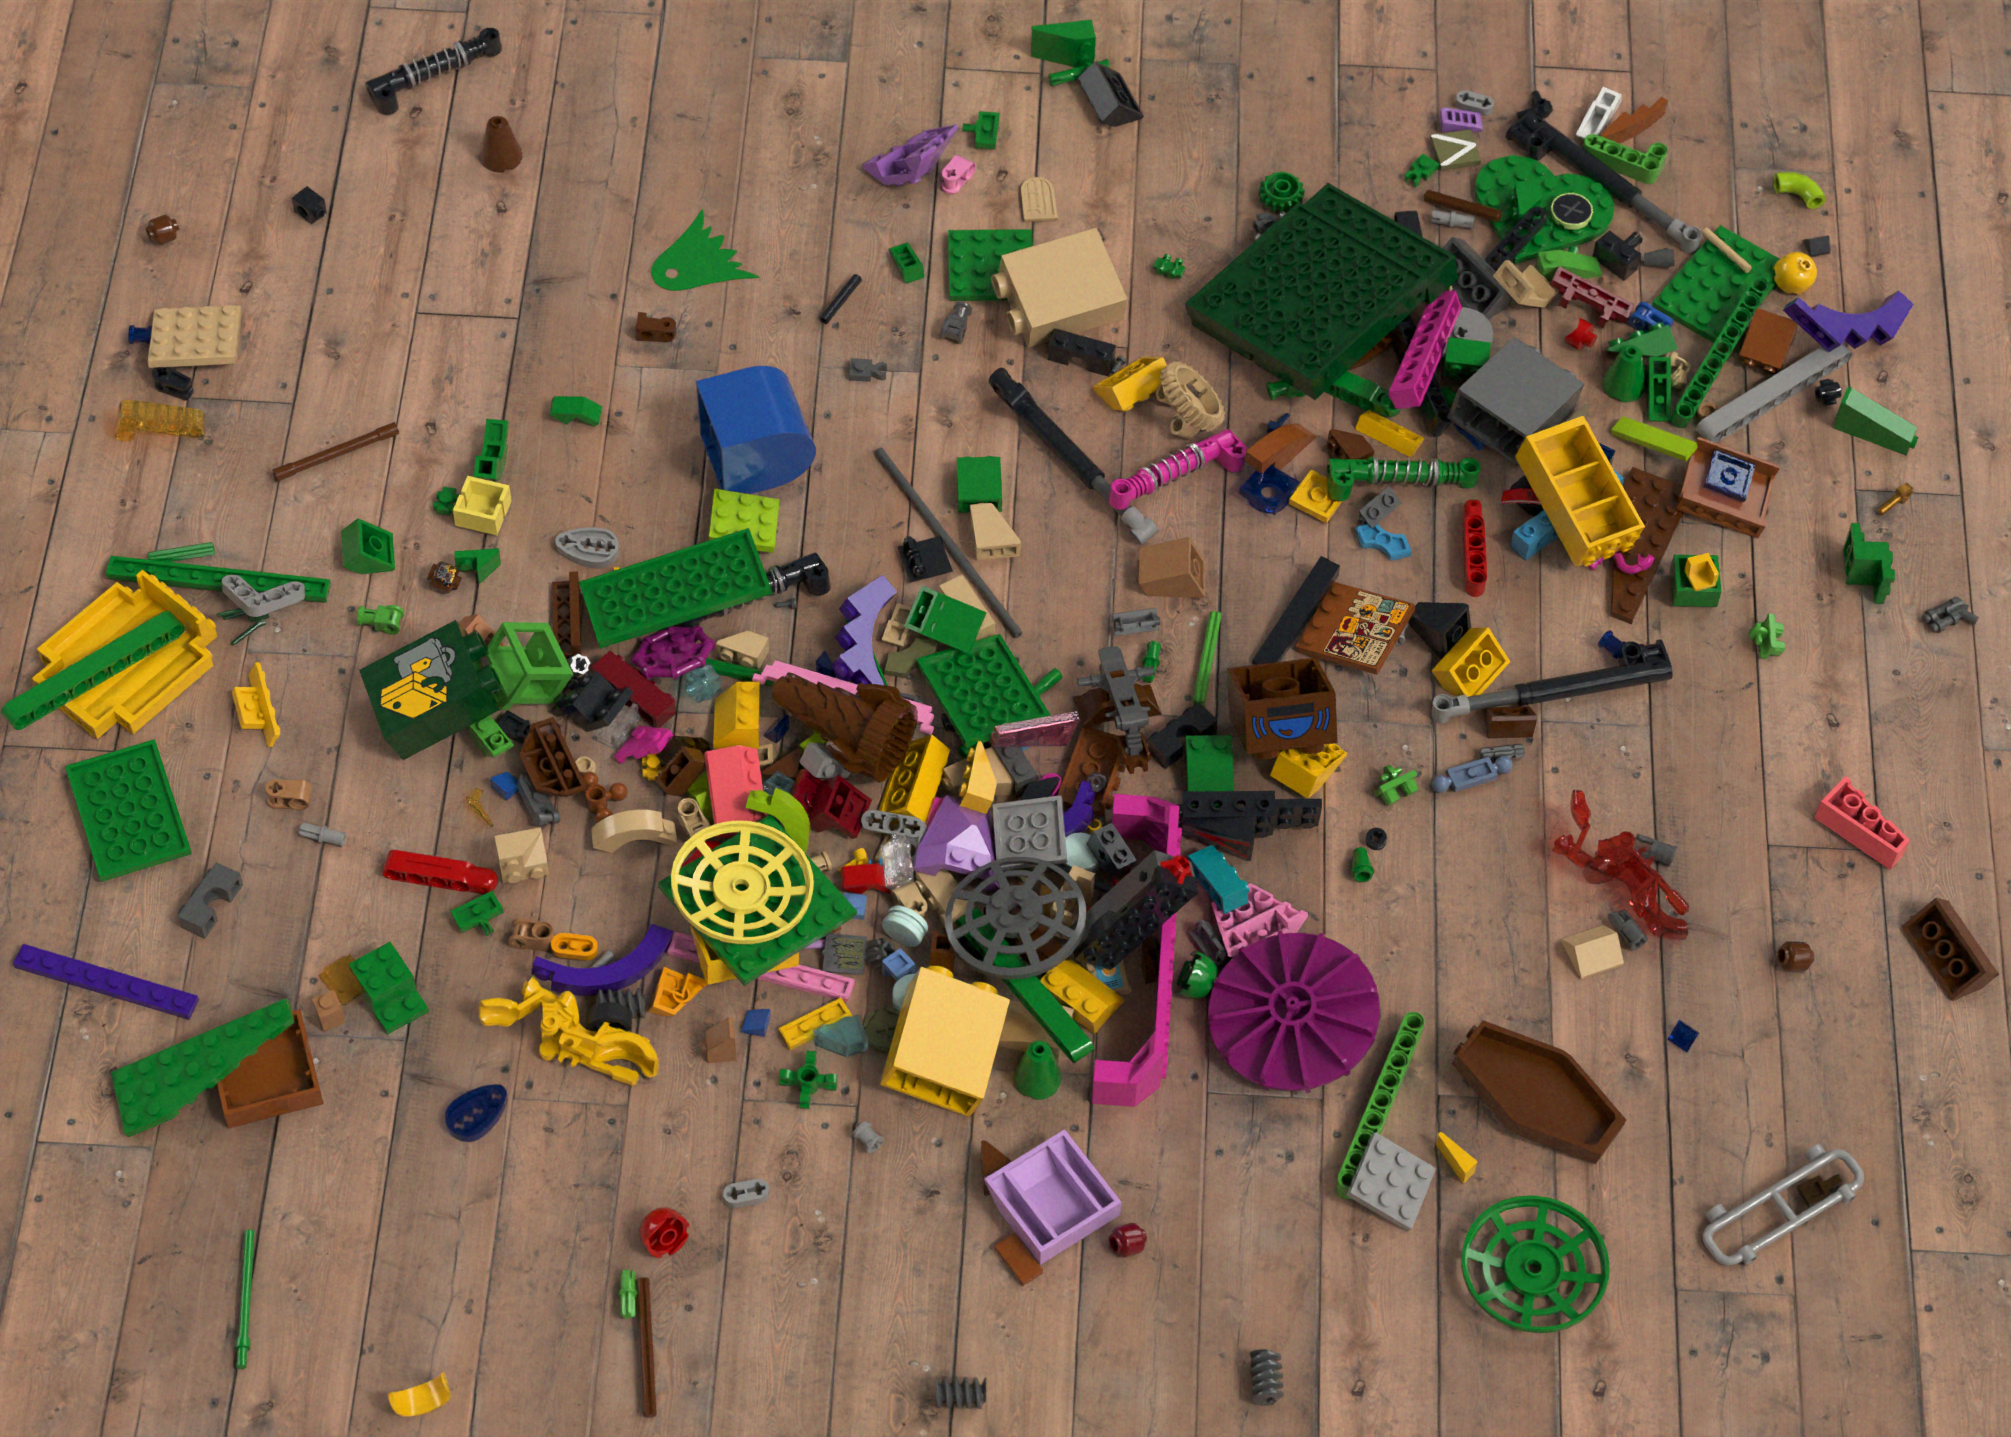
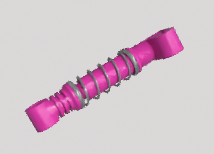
(1222, 446)

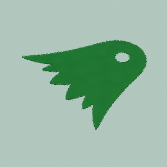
(697, 260)

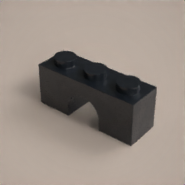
(1096, 353)
(1193, 722)

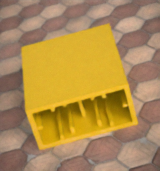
(945, 1040)

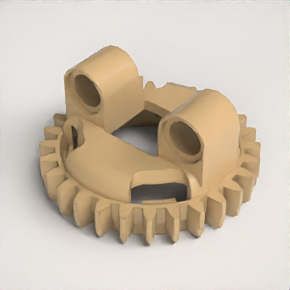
(1193, 412)

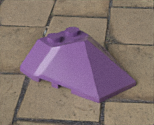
(911, 159)
(958, 842)

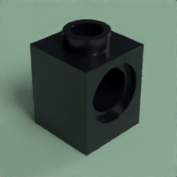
(309, 205)

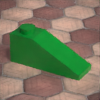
(1658, 388)

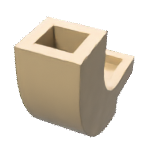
(631, 826)

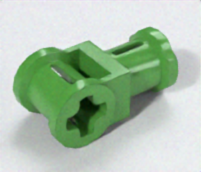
(382, 618)

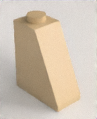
(992, 534)
(953, 774)

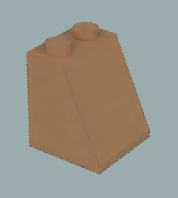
(1172, 569)

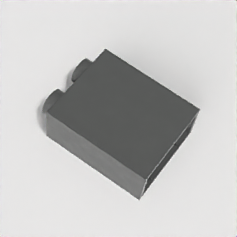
(1514, 398)

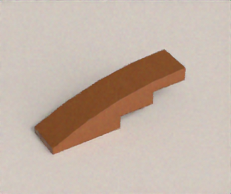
(1629, 126)

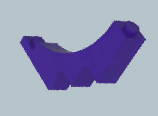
(1833, 327)

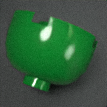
(1197, 976)

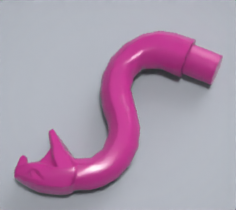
(1642, 563)

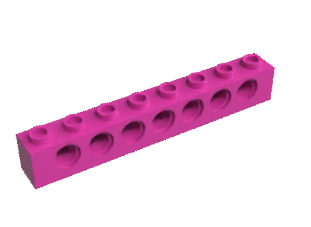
(1425, 351)

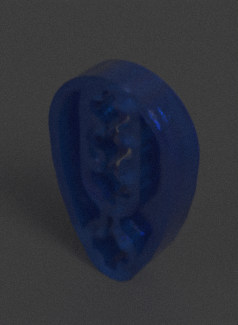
(482, 1123)

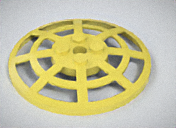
(745, 874)

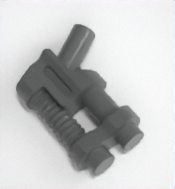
(1953, 610)

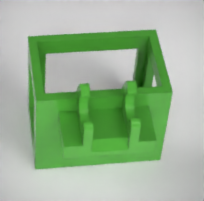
(531, 671)

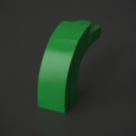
(494, 452)

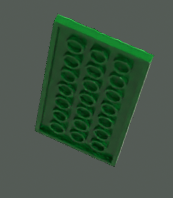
(675, 588)

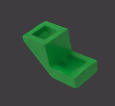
(569, 407)

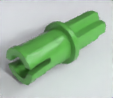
(627, 1294)

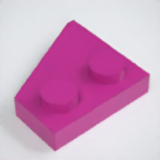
(644, 741)

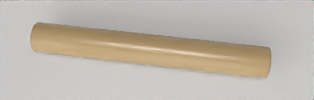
(1726, 250)

